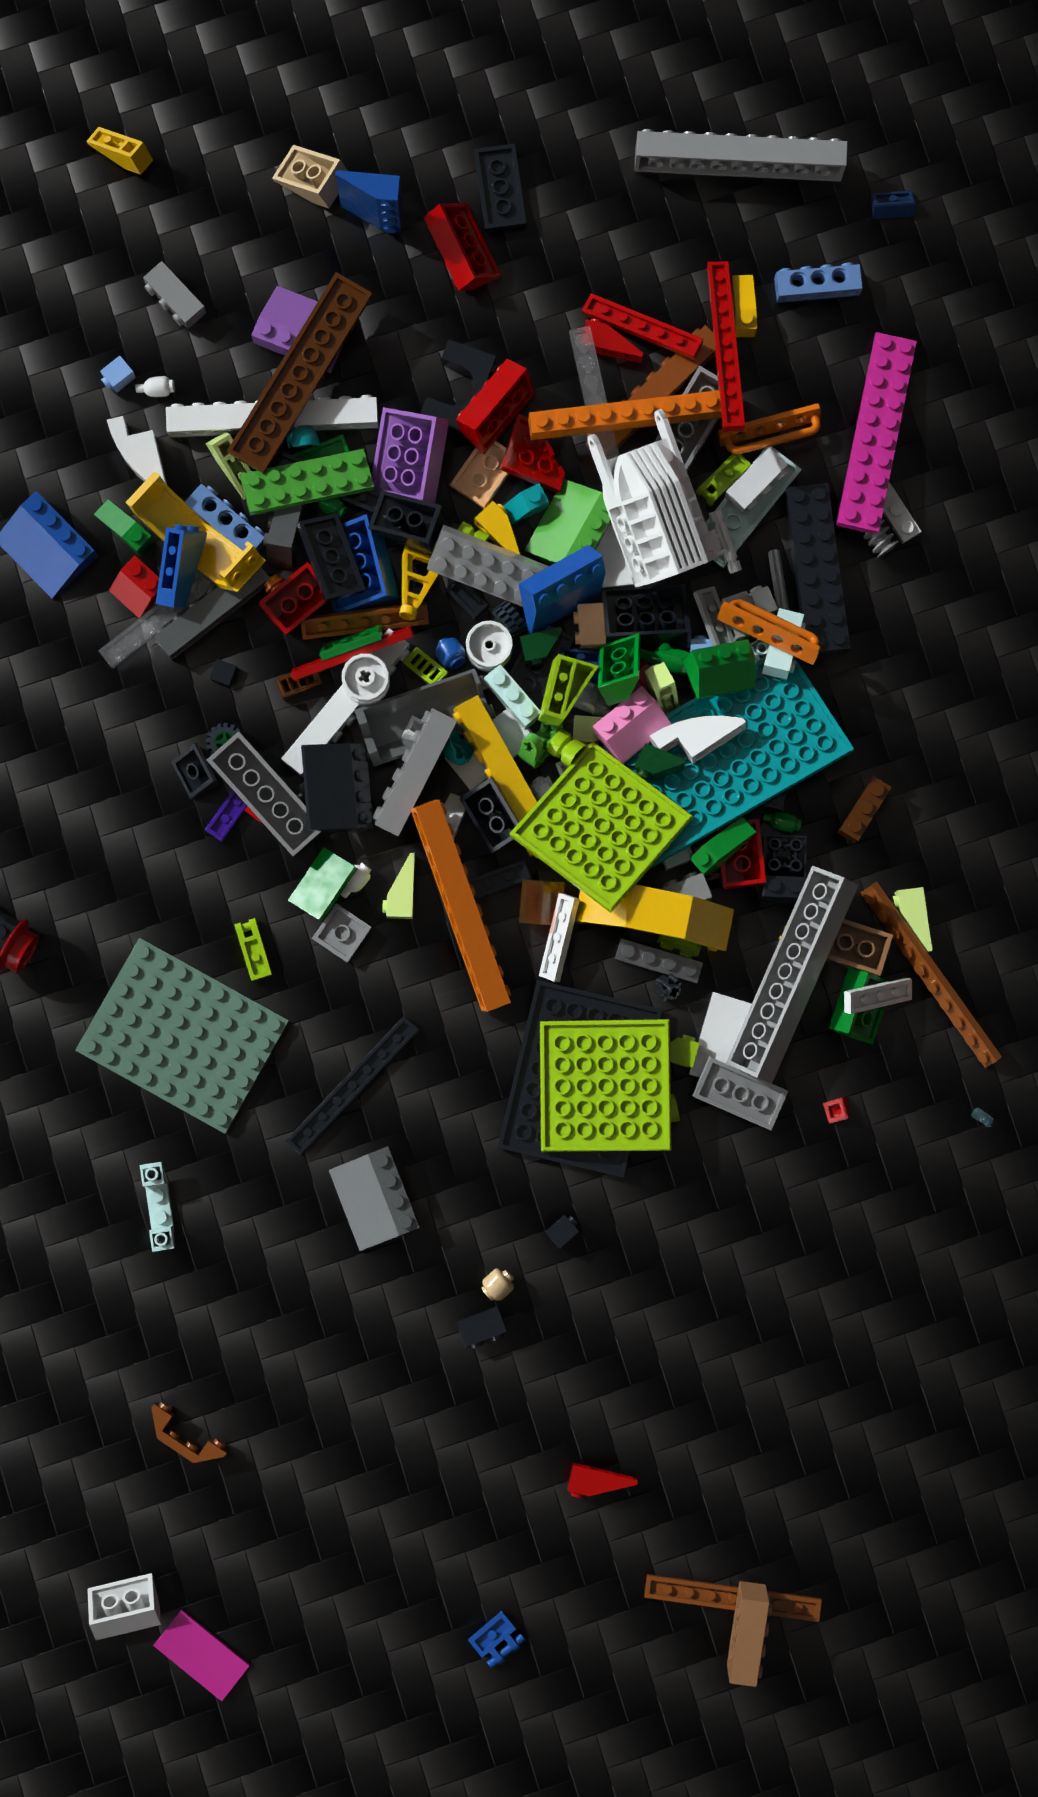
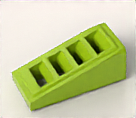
(429, 661)

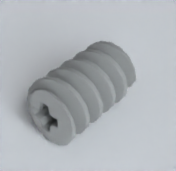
(882, 540)

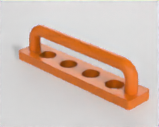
(811, 414)
(810, 649)

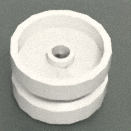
(489, 633)
(365, 666)

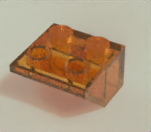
(539, 901)

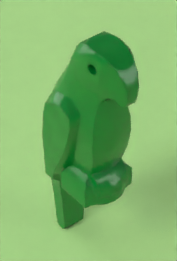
(671, 657)

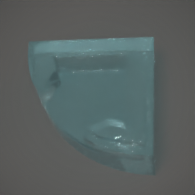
(982, 1116)

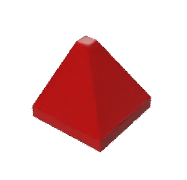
(837, 1109)

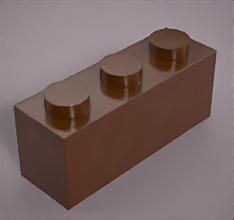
(864, 809)

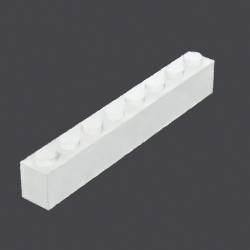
(339, 710)

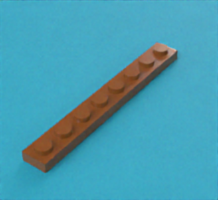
(725, 1597)

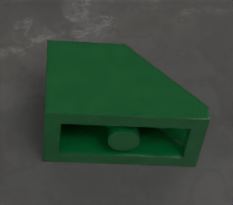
(539, 645)
(657, 764)

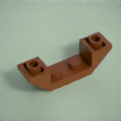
(162, 1416)

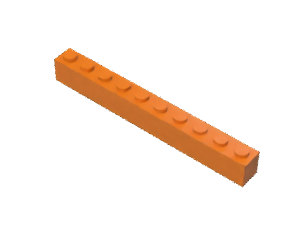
(623, 415)
(460, 905)

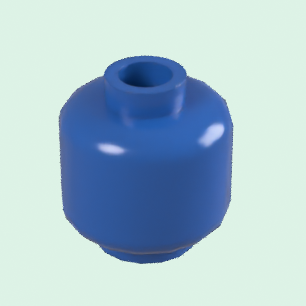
(450, 653)

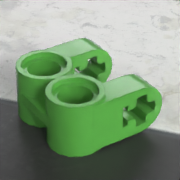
(534, 746)

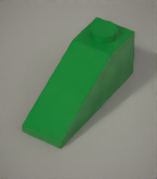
(124, 527)
(722, 846)

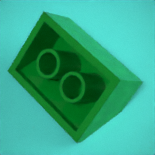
(619, 668)
(721, 669)
(862, 1024)

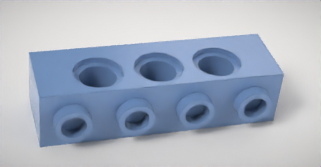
(810, 291)
(203, 497)

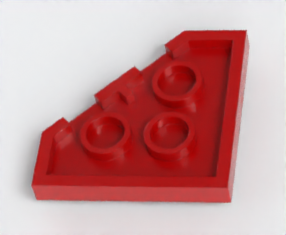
(531, 458)

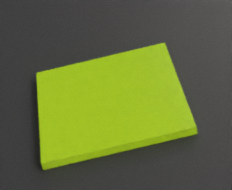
(601, 826)
(605, 1085)

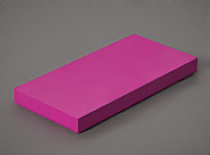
(201, 1655)

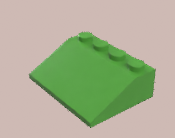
(571, 522)

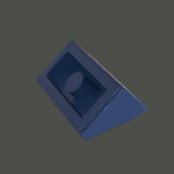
(893, 204)

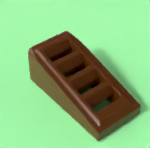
(294, 692)

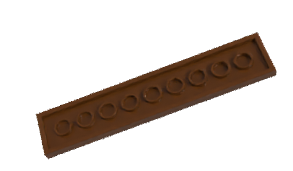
(299, 373)

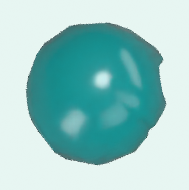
(302, 437)
(457, 749)

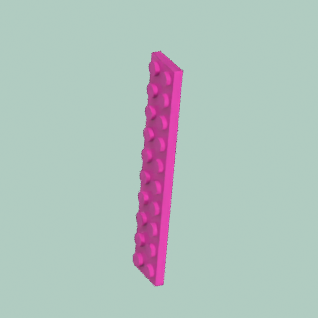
(876, 433)

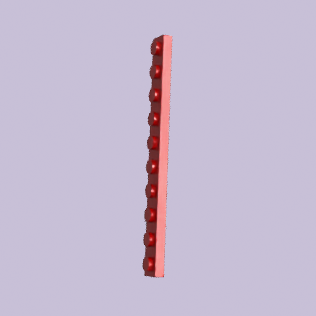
(725, 347)

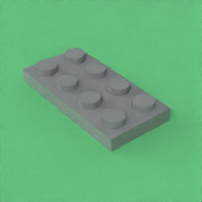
(740, 1093)

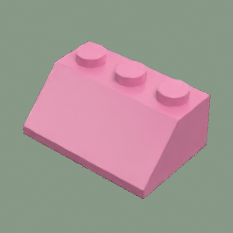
(630, 725)

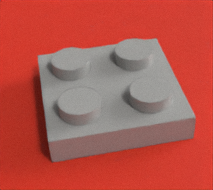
(341, 933)

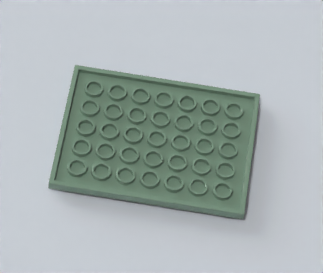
(182, 1035)

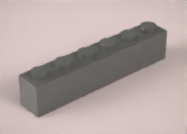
(206, 614)

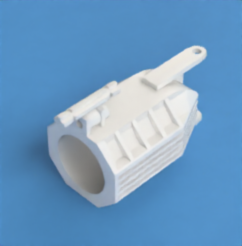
(658, 510)

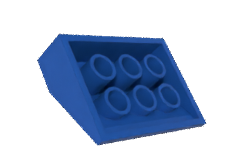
(372, 198)
(45, 545)
(373, 564)
(561, 588)

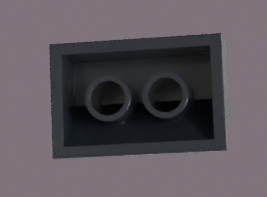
(491, 814)

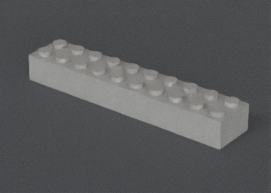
(740, 155)
(792, 974)

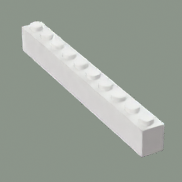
(229, 418)

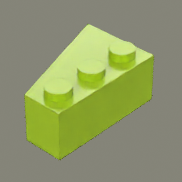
(564, 686)

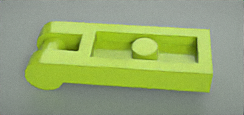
(723, 478)
(253, 950)

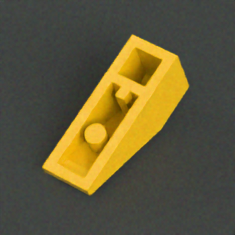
(123, 150)
(744, 305)
(497, 524)

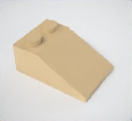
(310, 175)

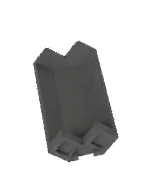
(387, 719)

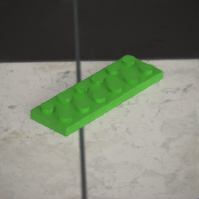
(307, 482)

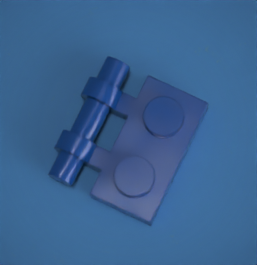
(492, 1634)

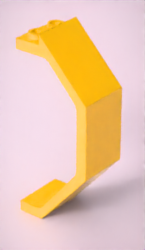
(220, 558)
(663, 914)

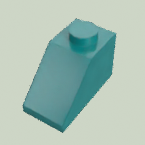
(526, 504)

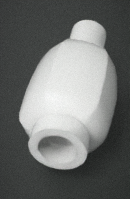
(156, 386)
(358, 880)

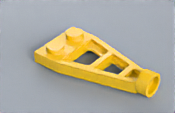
(407, 611)

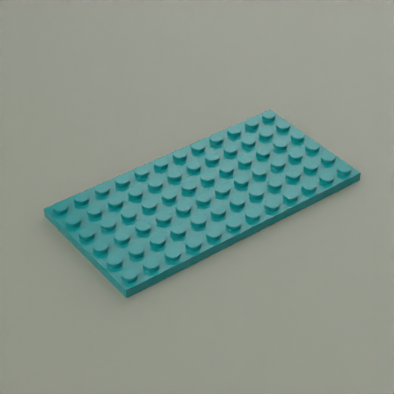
(783, 744)

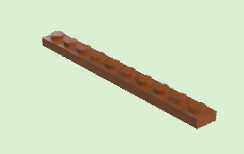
(931, 975)

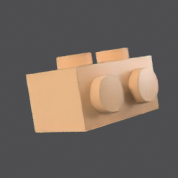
(590, 626)

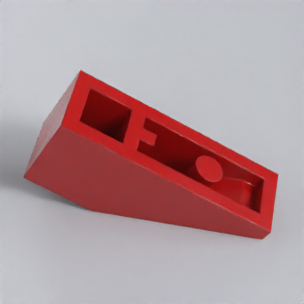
(611, 343)
(594, 1481)

